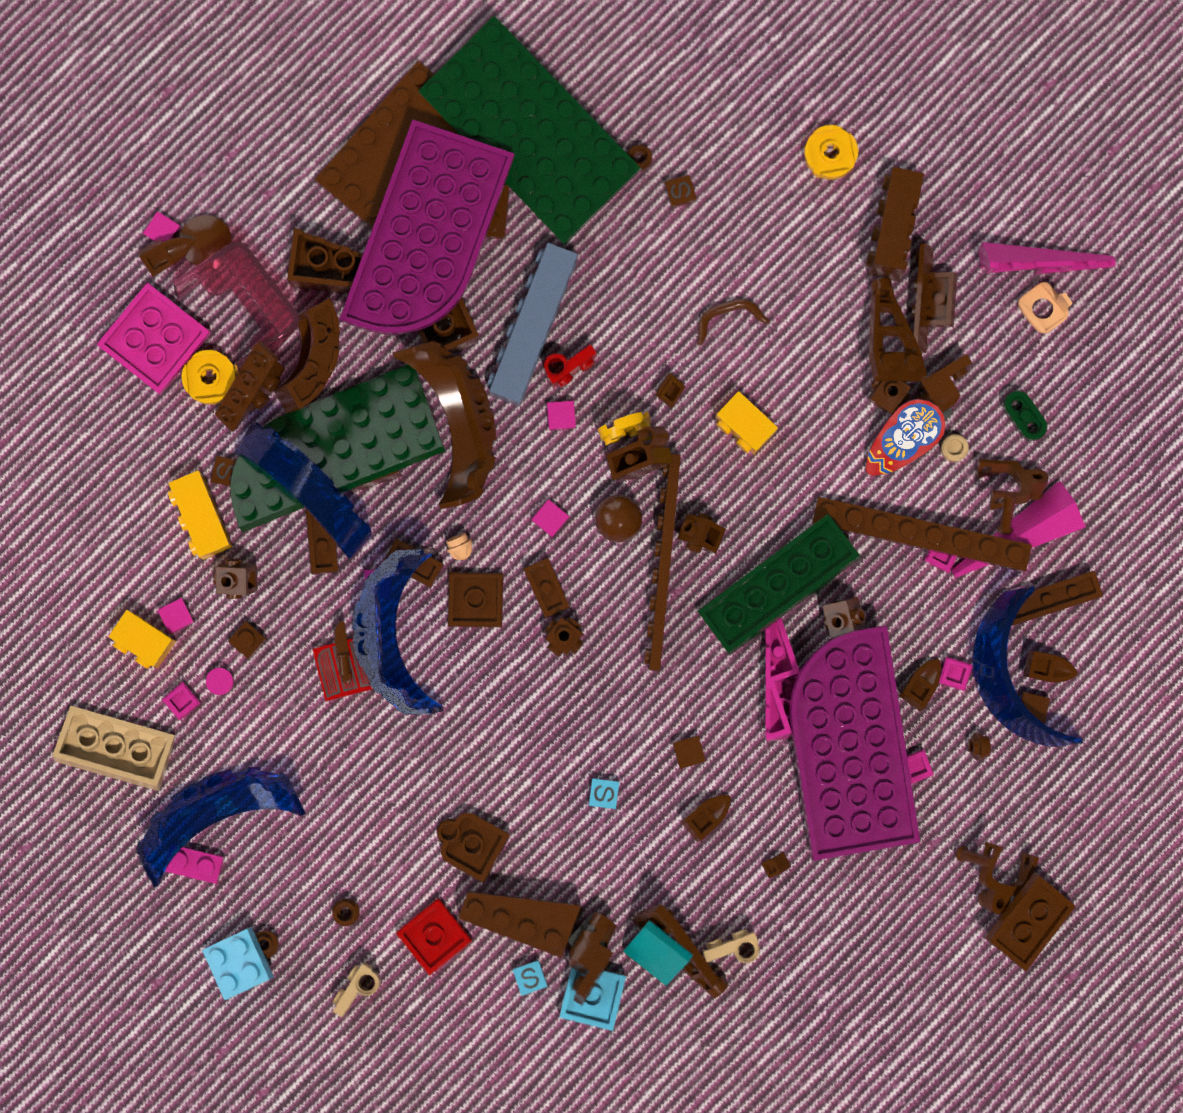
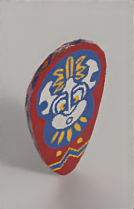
(906, 436)

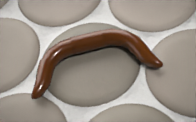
(725, 308)

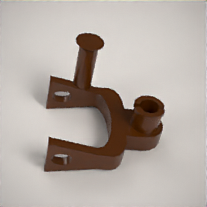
(1030, 485)
(998, 895)

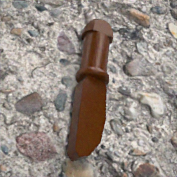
(342, 649)

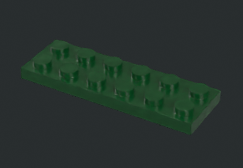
(779, 584)

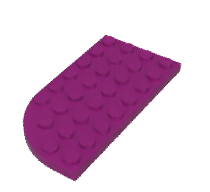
(427, 231)
(852, 748)

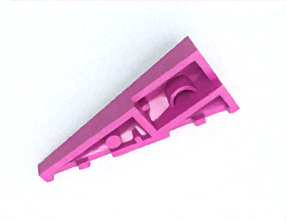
(1009, 258)
(1039, 523)
(780, 680)

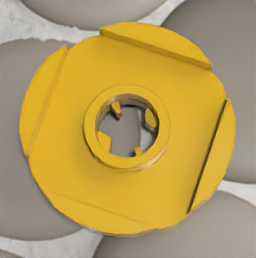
(824, 166)
(198, 367)
(623, 426)

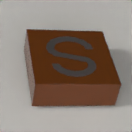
(680, 191)
(223, 471)

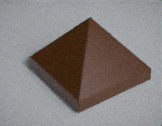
(670, 390)

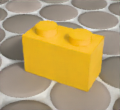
(745, 423)
(141, 639)

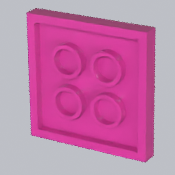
(153, 338)

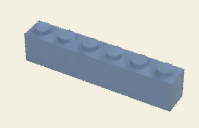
(533, 324)

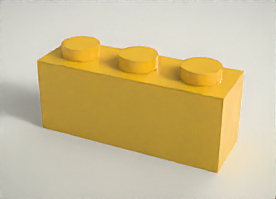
(199, 515)

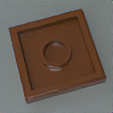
(475, 600)

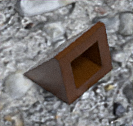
(776, 865)

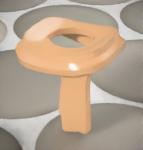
(1060, 305)

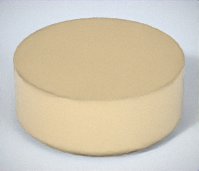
(954, 448)

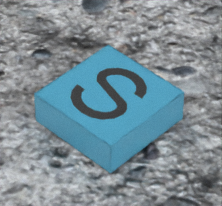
(604, 793)
(530, 977)

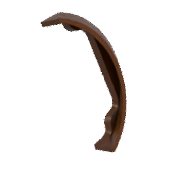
(467, 415)

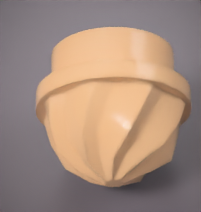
(459, 546)

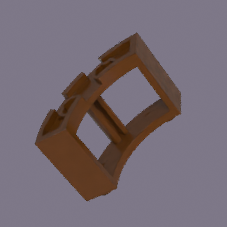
(316, 359)

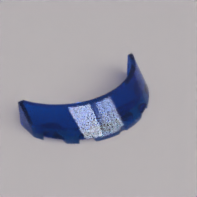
(307, 484)
(376, 633)
(993, 675)
(207, 803)

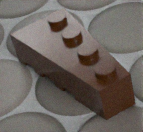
(895, 224)
(321, 264)
(526, 920)

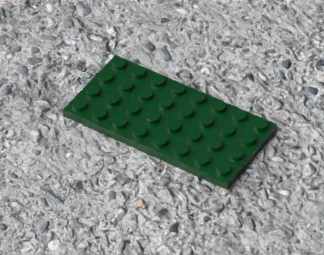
(509, 101)

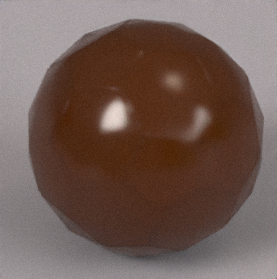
(618, 518)

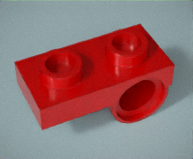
(583, 360)

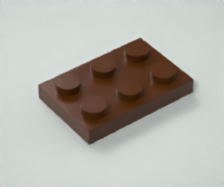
(1030, 922)

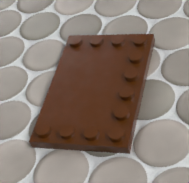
(365, 164)

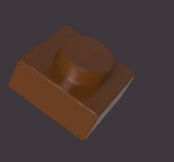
(247, 640)

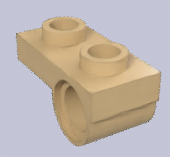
(717, 948)
(345, 998)

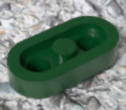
(1026, 415)

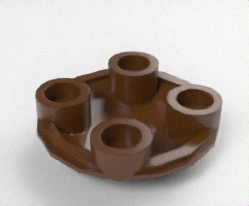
(208, 237)

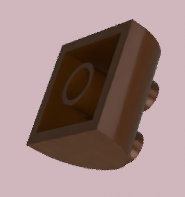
(453, 331)

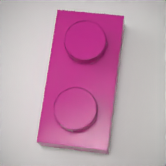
(196, 865)

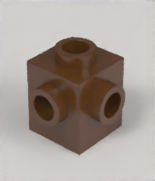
(887, 402)
(701, 533)
(235, 579)
(844, 616)
(560, 647)

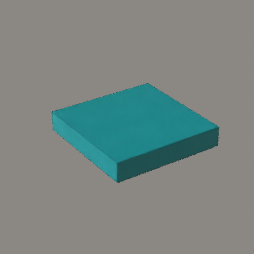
(657, 953)

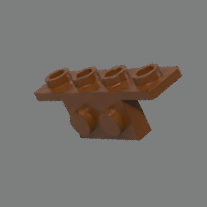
(934, 297)
(251, 386)

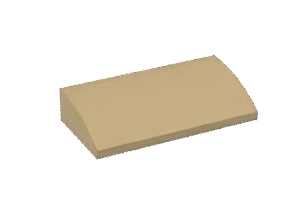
(114, 748)

